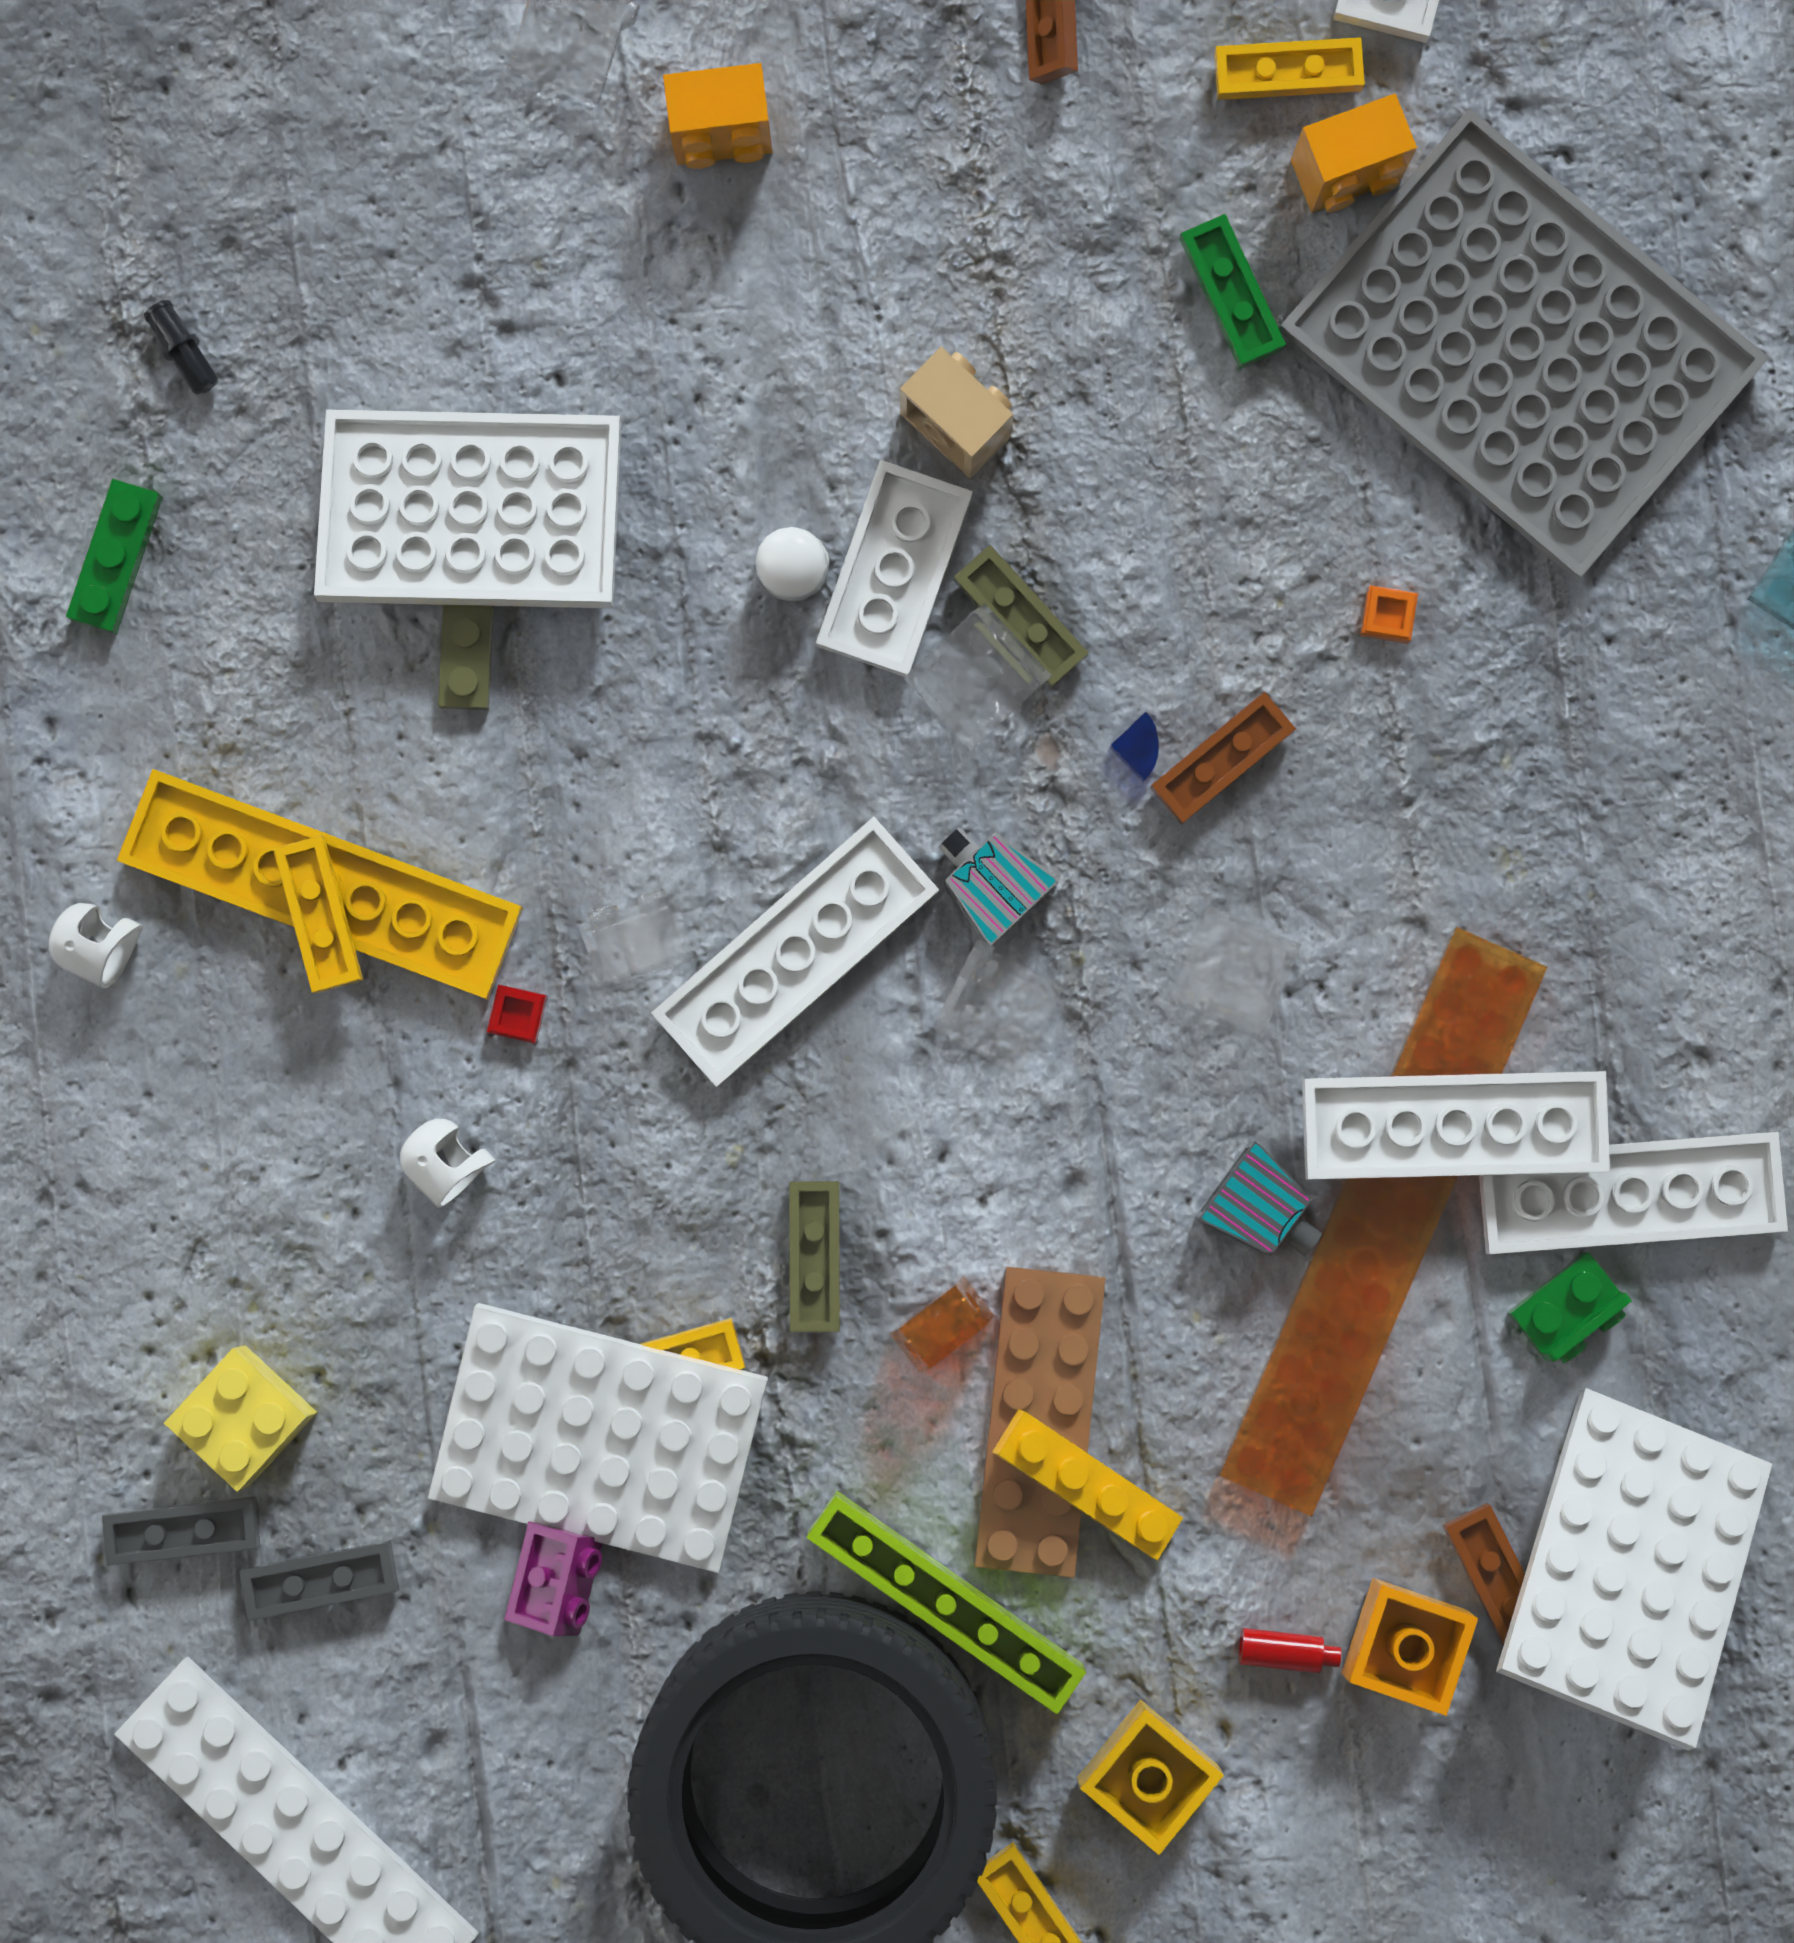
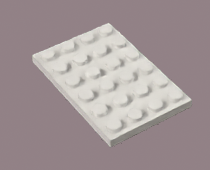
(468, 509)
(597, 1437)
(1635, 1569)

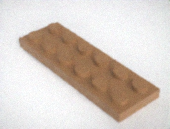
(1048, 1371)

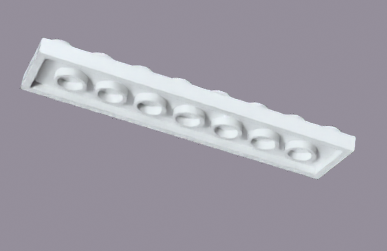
(283, 1817)

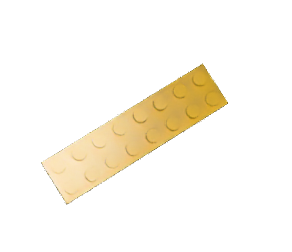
(389, 904)

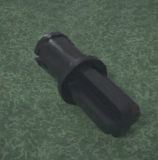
(181, 347)

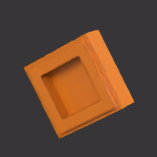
(1389, 614)

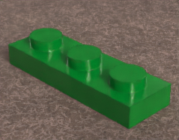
(1232, 291)
(114, 556)

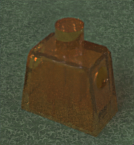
(942, 1325)

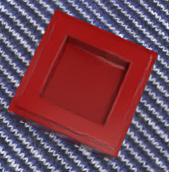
(517, 1014)

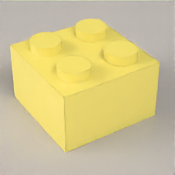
(240, 1417)

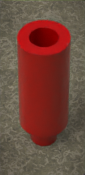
(1286, 1651)

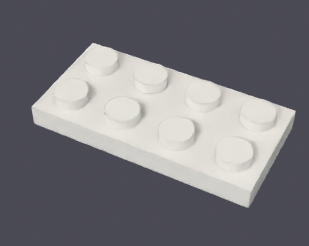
(894, 568)

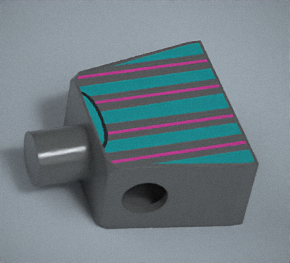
(1260, 1205)

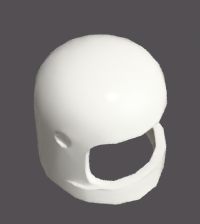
(792, 564)
(92, 961)
(429, 1172)

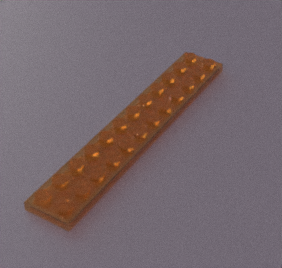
(1373, 1243)

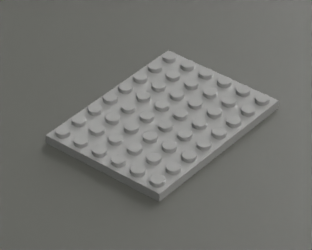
(1523, 344)

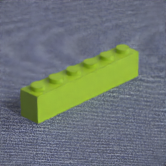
(946, 1602)

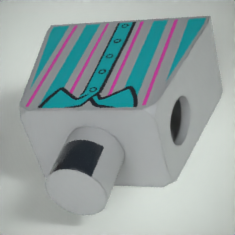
(994, 883)

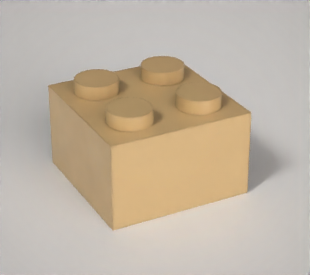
(956, 411)

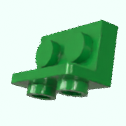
(1570, 1309)

